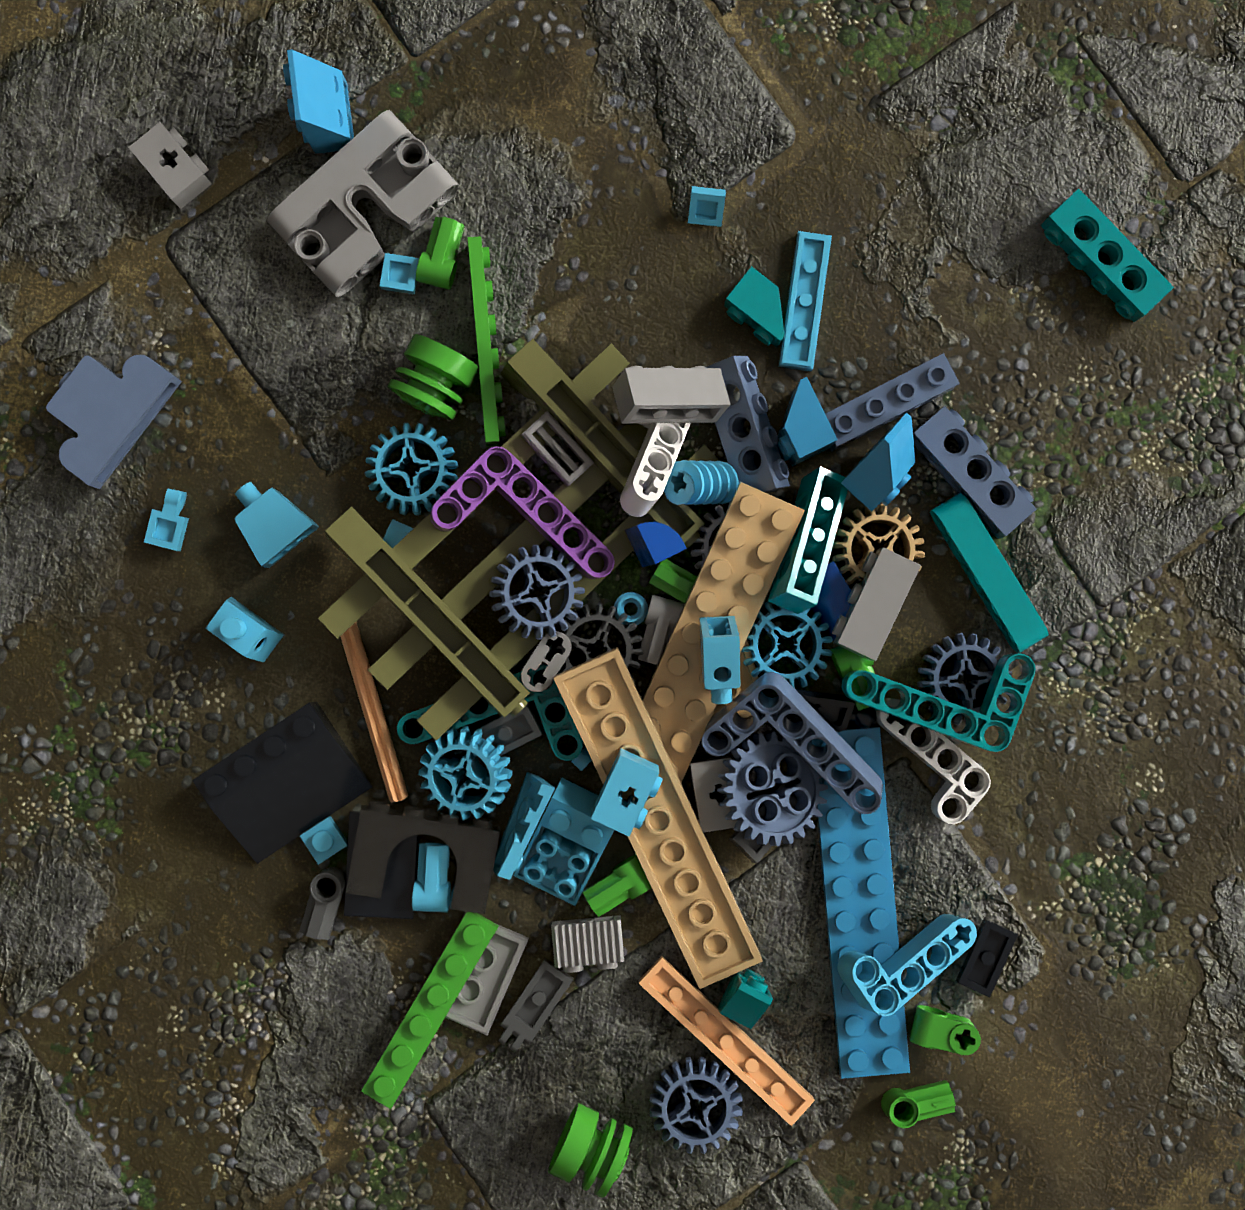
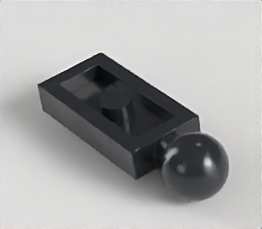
(837, 711)

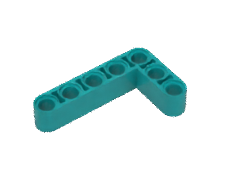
(542, 699)
(944, 710)

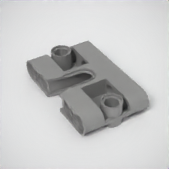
(366, 167)

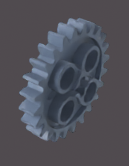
(781, 819)

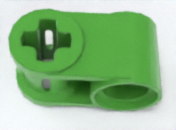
(938, 1030)

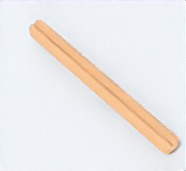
(374, 714)

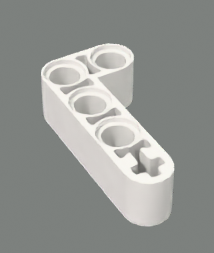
(652, 466)
(952, 774)

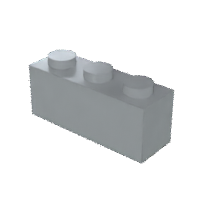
(670, 395)
(875, 603)

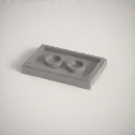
(489, 981)

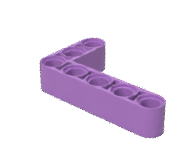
(527, 507)

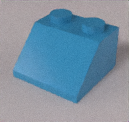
(804, 426)
(884, 467)

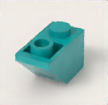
(758, 305)
(745, 998)

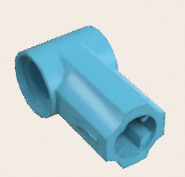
(432, 887)

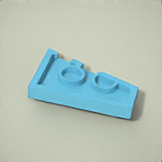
(523, 820)

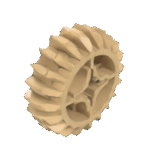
(898, 527)

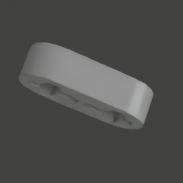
(553, 666)

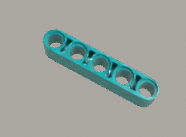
(989, 573)

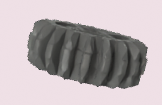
(607, 622)

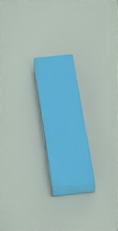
(805, 301)

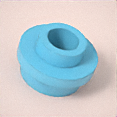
(638, 600)

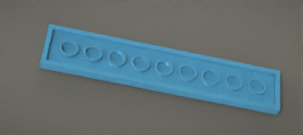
(860, 915)

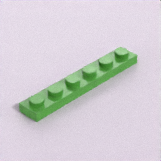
(484, 327)
(429, 1008)

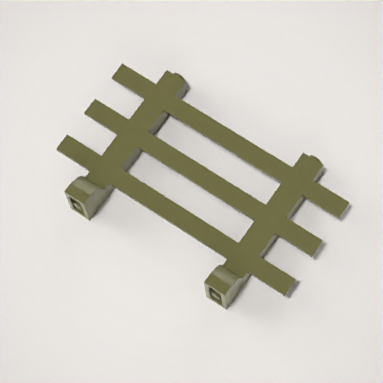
(438, 620)

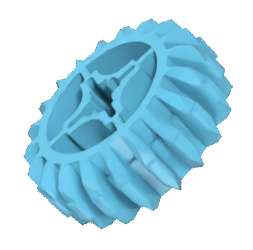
(394, 470)
(806, 666)
(454, 797)

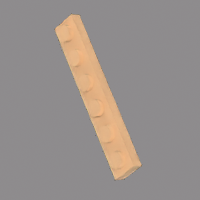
(726, 1040)

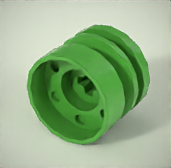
(433, 377)
(590, 1150)

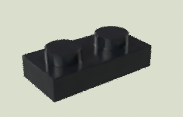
(986, 957)

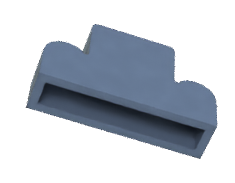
(108, 412)

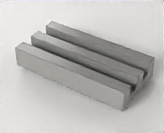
(547, 458)

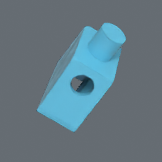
(271, 523)
(244, 630)
(720, 657)

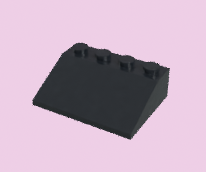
(283, 782)

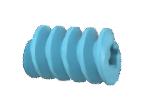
(701, 483)

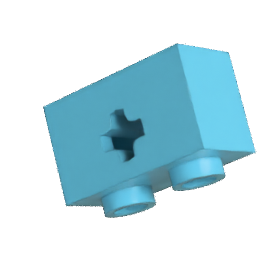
(626, 772)

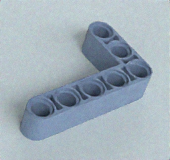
(798, 735)

